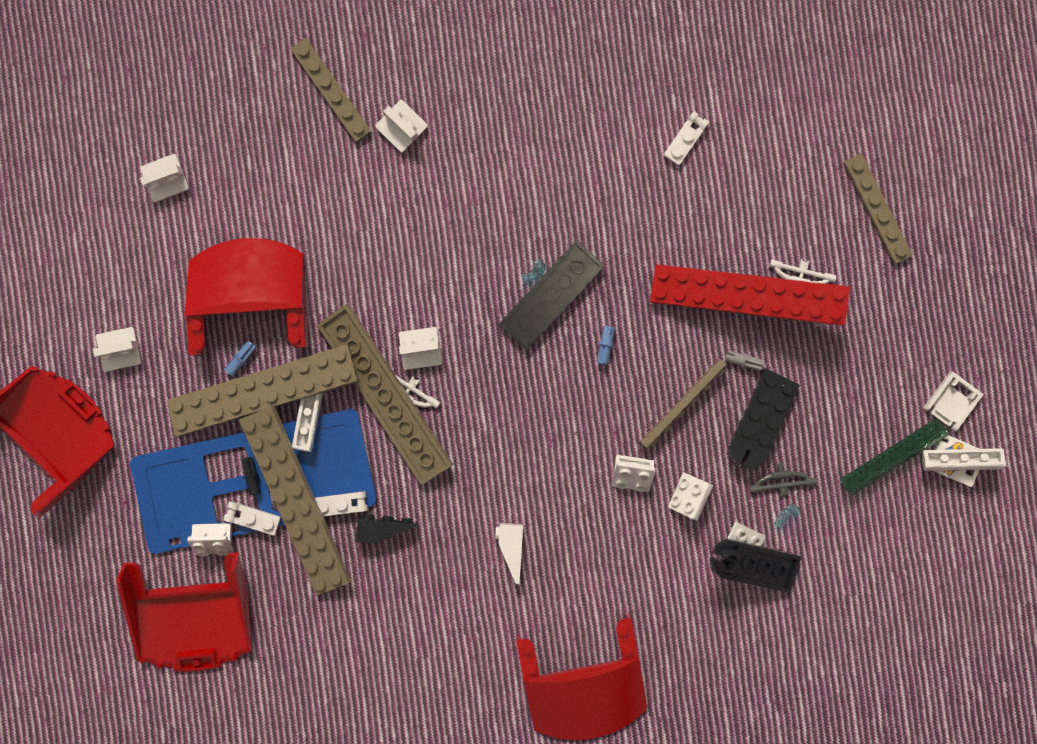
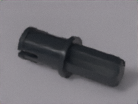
(251, 476)

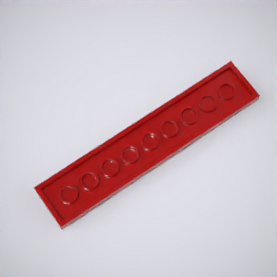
(750, 295)

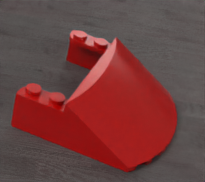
(246, 278)
(55, 429)
(187, 624)
(585, 699)

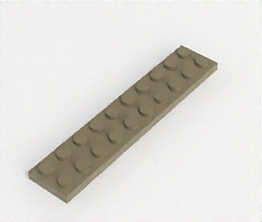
(261, 390)
(387, 396)
(295, 500)

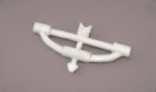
(777, 265)
(411, 386)

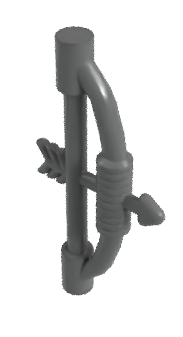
(808, 481)

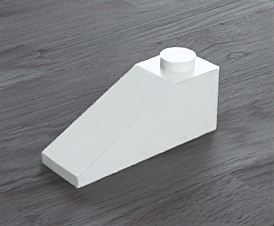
(511, 545)

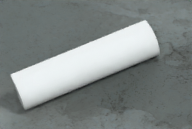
(307, 423)
(963, 459)

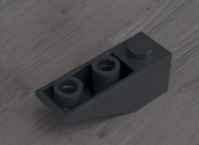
(375, 530)

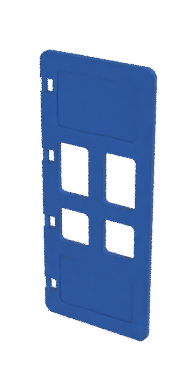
(177, 493)

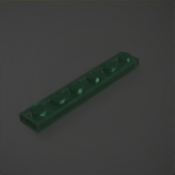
(894, 457)

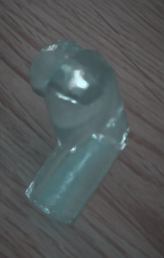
(536, 273)
(791, 509)

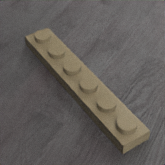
(331, 90)
(877, 209)
(689, 398)

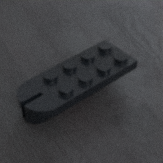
(762, 419)
(755, 564)

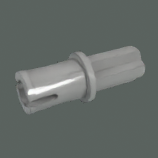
(744, 360)

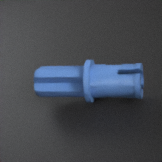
(605, 345)
(240, 358)

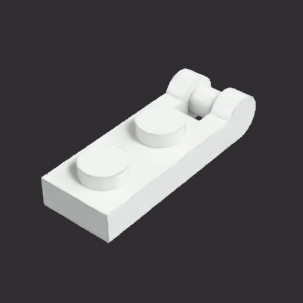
(685, 139)
(342, 503)
(253, 518)

